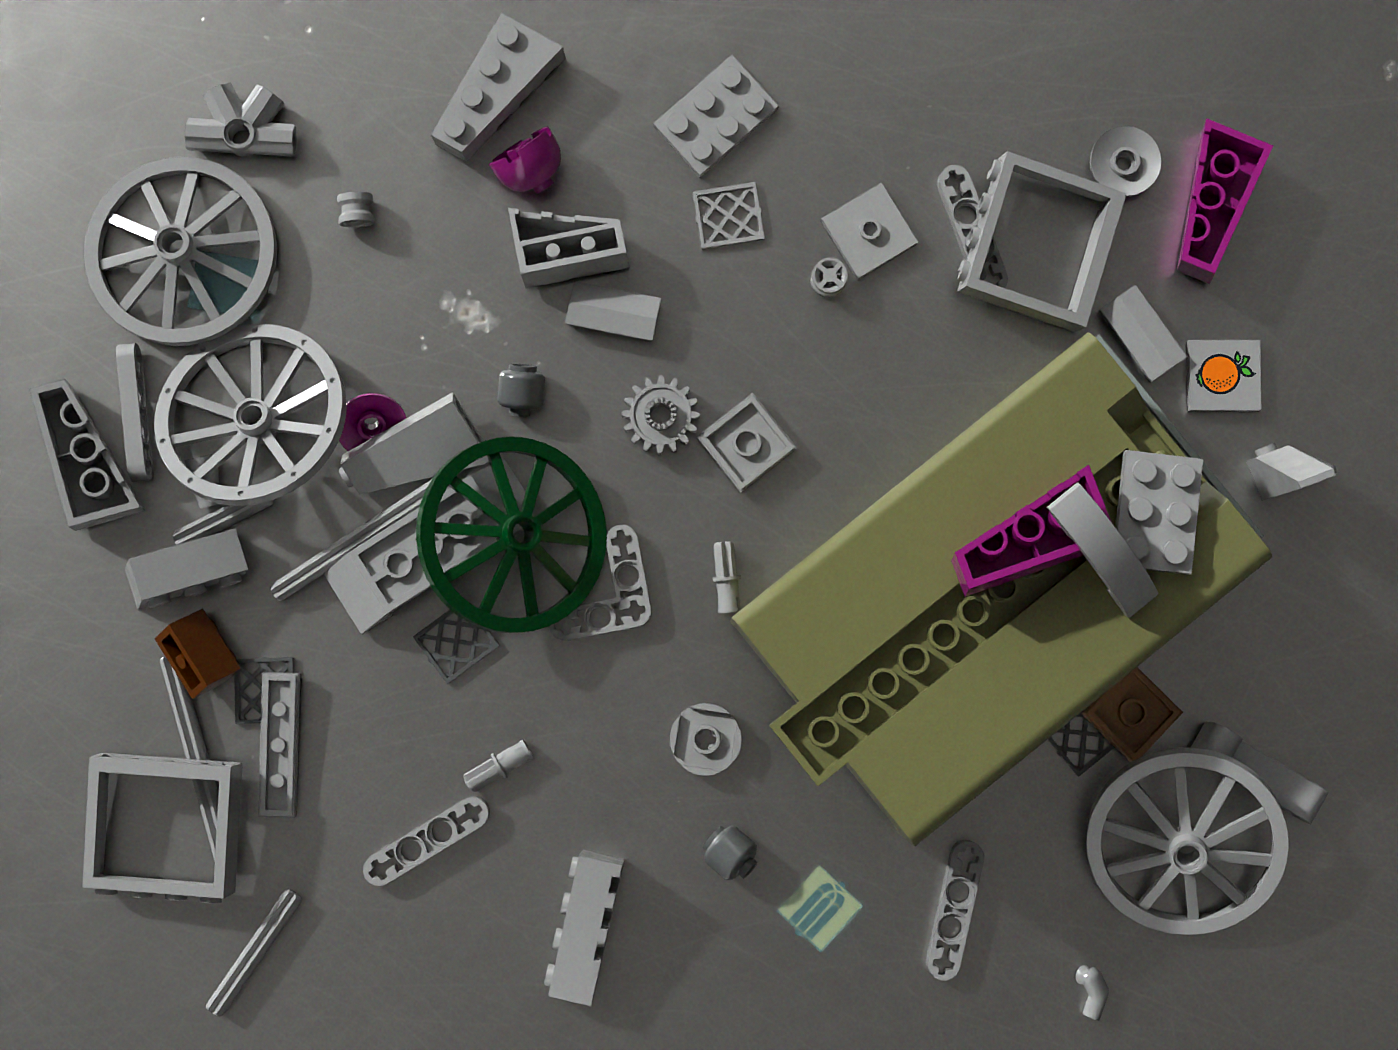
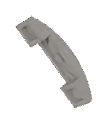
(1104, 549)

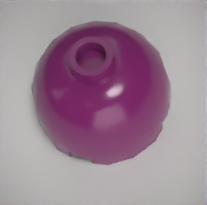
(529, 162)

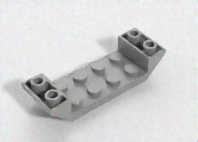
(387, 567)

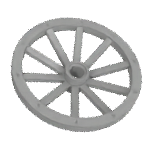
(162, 240)
(247, 412)
(1187, 835)

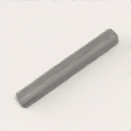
(253, 952)

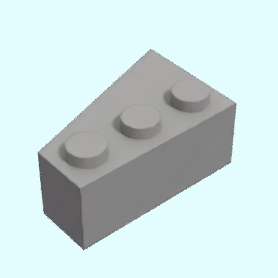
(565, 247)
(186, 569)

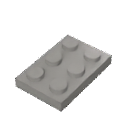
(715, 116)
(1160, 509)

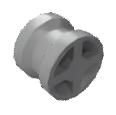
(355, 209)
(833, 272)

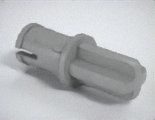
(726, 577)
(498, 766)

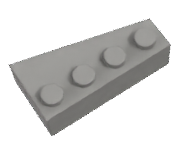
(500, 77)
(82, 464)
(585, 927)

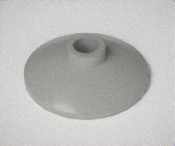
(1136, 148)

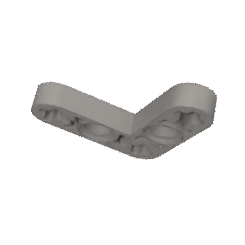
(623, 593)

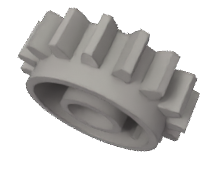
(656, 396)

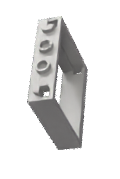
(1094, 259)
(229, 778)

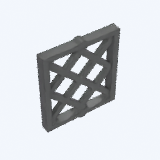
(433, 657)
(263, 661)
(1062, 750)

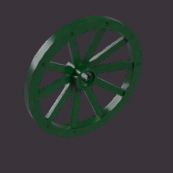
(533, 534)

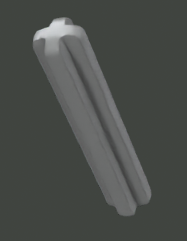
(217, 521)

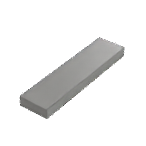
(279, 744)

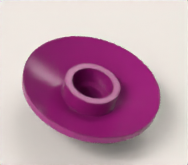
(367, 406)

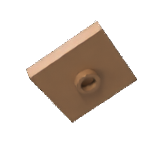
(1132, 714)

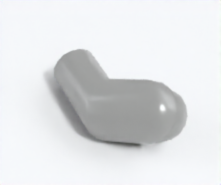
(1096, 988)

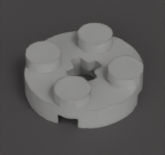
(688, 751)

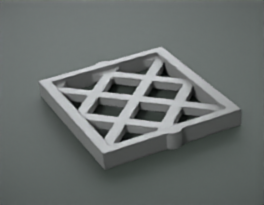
(732, 240)

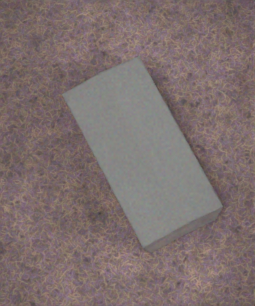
(613, 310)
(1142, 333)

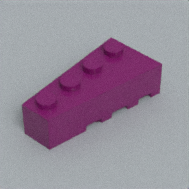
(1221, 187)
(1022, 543)

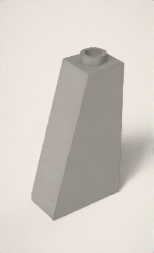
(411, 448)

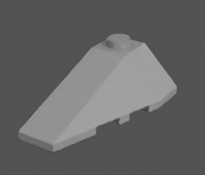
(1286, 470)

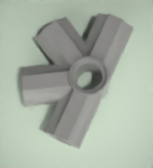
(232, 117)

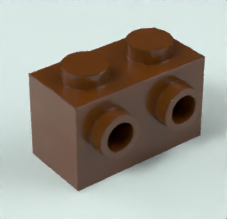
(197, 653)

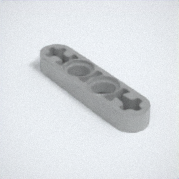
(962, 230)
(134, 412)
(426, 840)
(958, 910)

